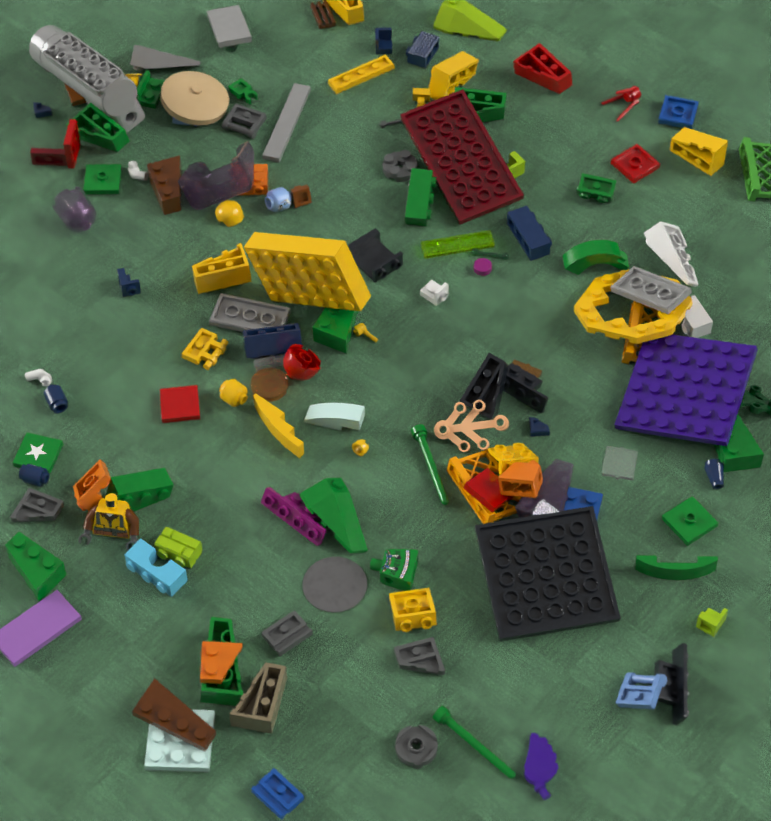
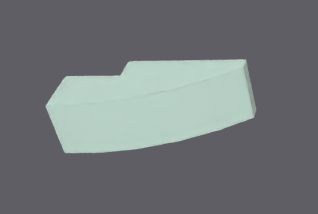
(336, 415)

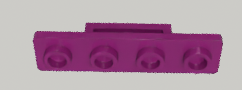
(295, 513)

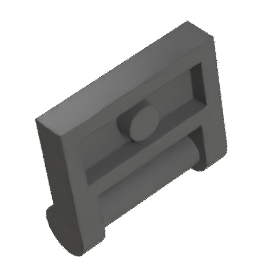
(246, 117)

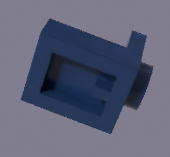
(128, 286)

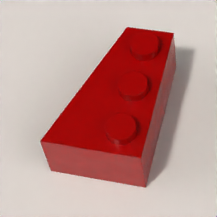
(543, 69)

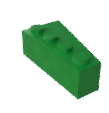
(230, 689)

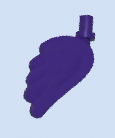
(540, 764)

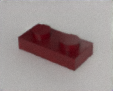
(48, 156)

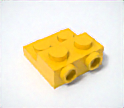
(413, 609)

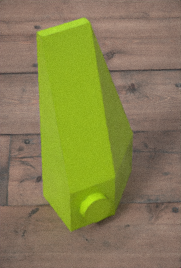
(464, 18)

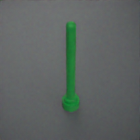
(419, 434)
(443, 716)

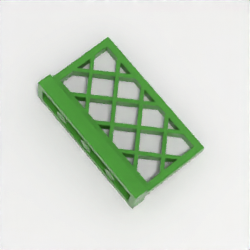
(751, 169)

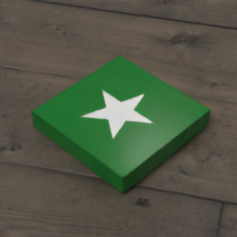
(38, 451)

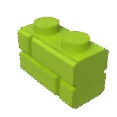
(178, 547)

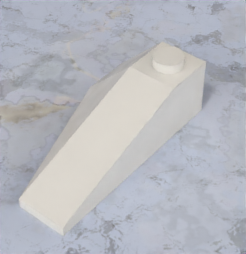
(670, 246)

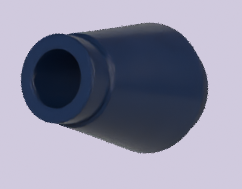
(715, 473)

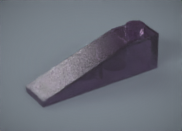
(552, 492)

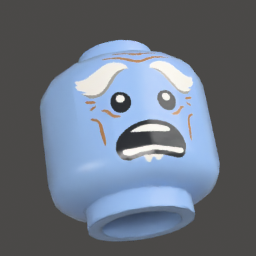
(278, 199)

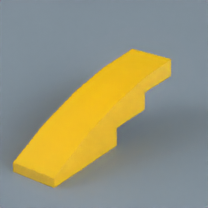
(275, 422)

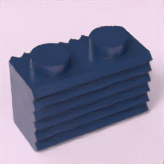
(423, 49)

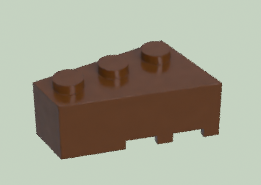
(164, 181)

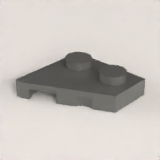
(420, 657)

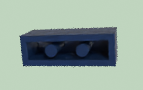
(529, 233)
(270, 340)

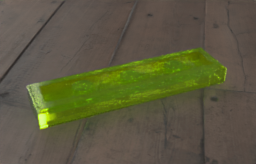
(457, 244)

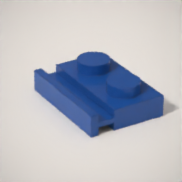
(277, 793)

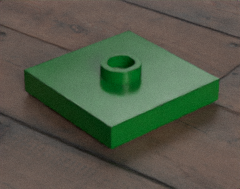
(102, 178)
(690, 520)

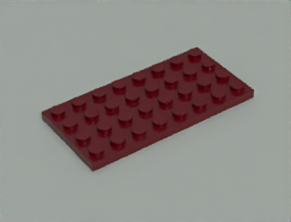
(461, 157)

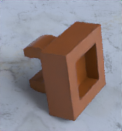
(301, 195)

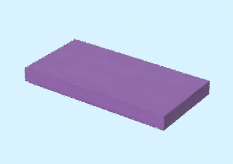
(37, 627)

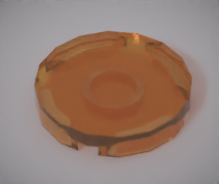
(269, 383)

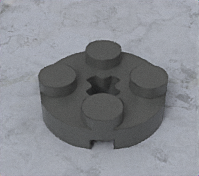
(391, 167)
(416, 735)

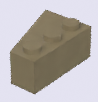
(262, 700)

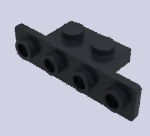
(524, 388)
(675, 691)

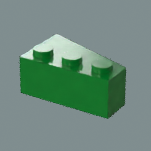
(487, 104)
(100, 129)
(420, 197)
(35, 564)

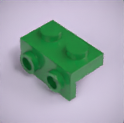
(596, 187)

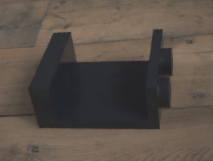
(374, 257)

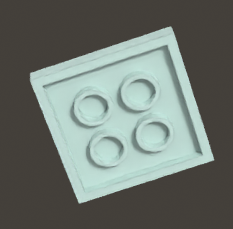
(173, 754)

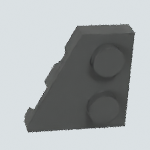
(37, 507)

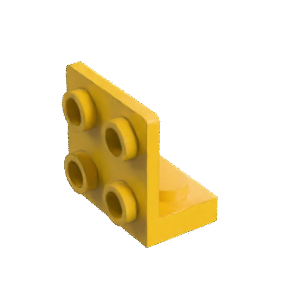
(509, 454)

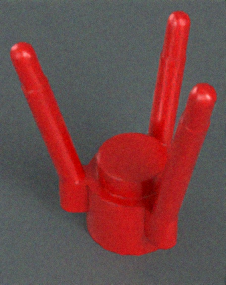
(630, 95)

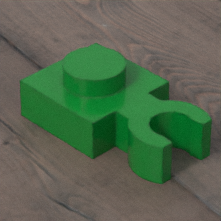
(243, 89)

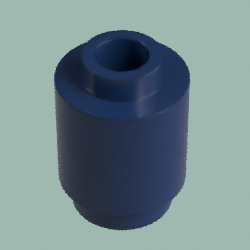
(56, 398)
(34, 475)

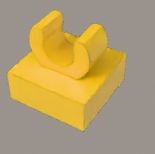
(421, 95)

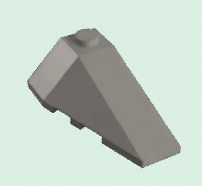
(150, 58)

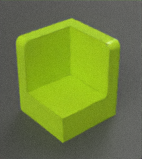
(516, 164)
(711, 621)

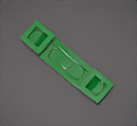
(675, 571)

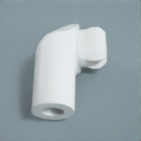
(135, 173)
(41, 375)

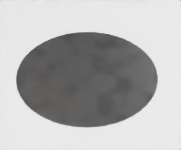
(334, 584)

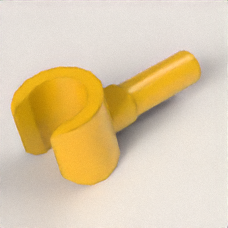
(361, 329)

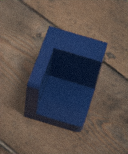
(383, 40)

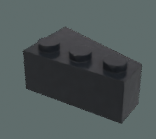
(487, 386)

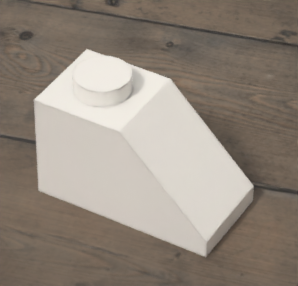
(696, 320)

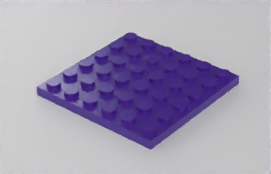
(687, 389)

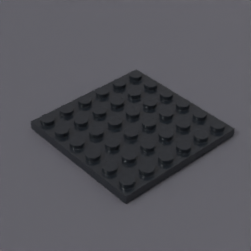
(546, 573)

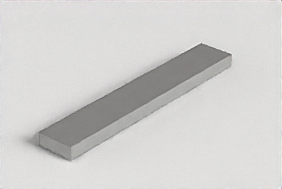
(286, 122)

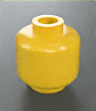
(233, 392)

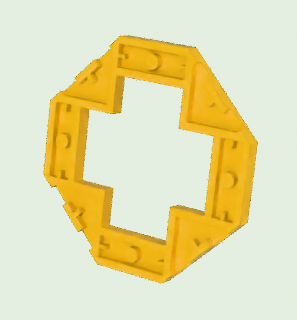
(593, 322)

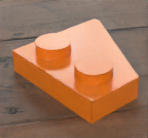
(217, 660)

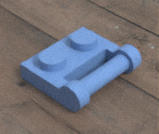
(640, 696)

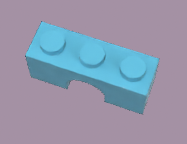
(166, 578)

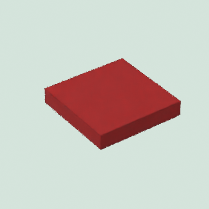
(72, 144)
(635, 163)
(179, 404)
(487, 490)

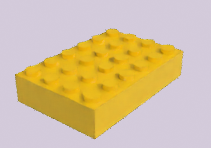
(308, 271)

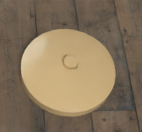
(194, 98)

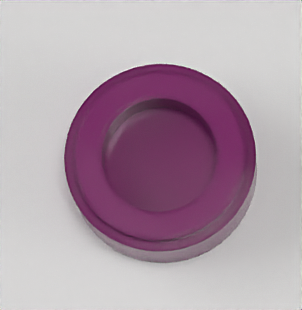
(482, 266)

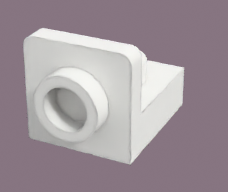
(434, 292)

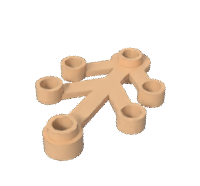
(467, 426)

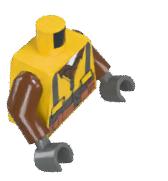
(112, 519)

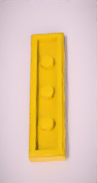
(361, 74)

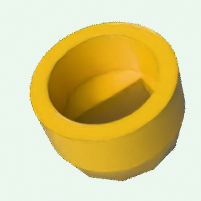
(360, 447)

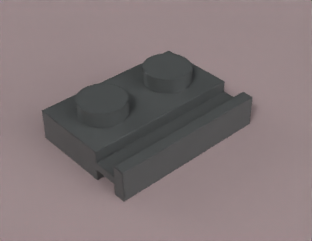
(287, 633)

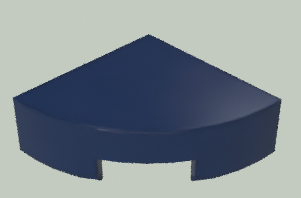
(41, 110)
(538, 428)

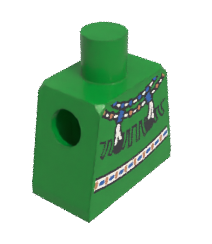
(397, 568)

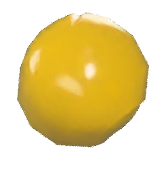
(229, 213)

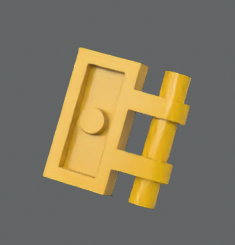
(200, 345)

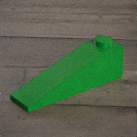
(335, 507)

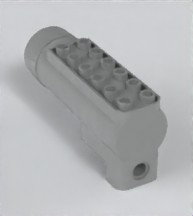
(87, 74)

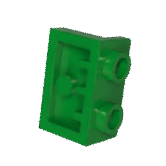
(149, 90)

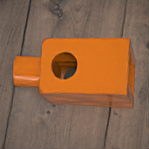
(521, 479)

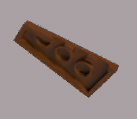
(171, 715)

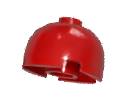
(300, 363)

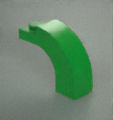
(592, 253)

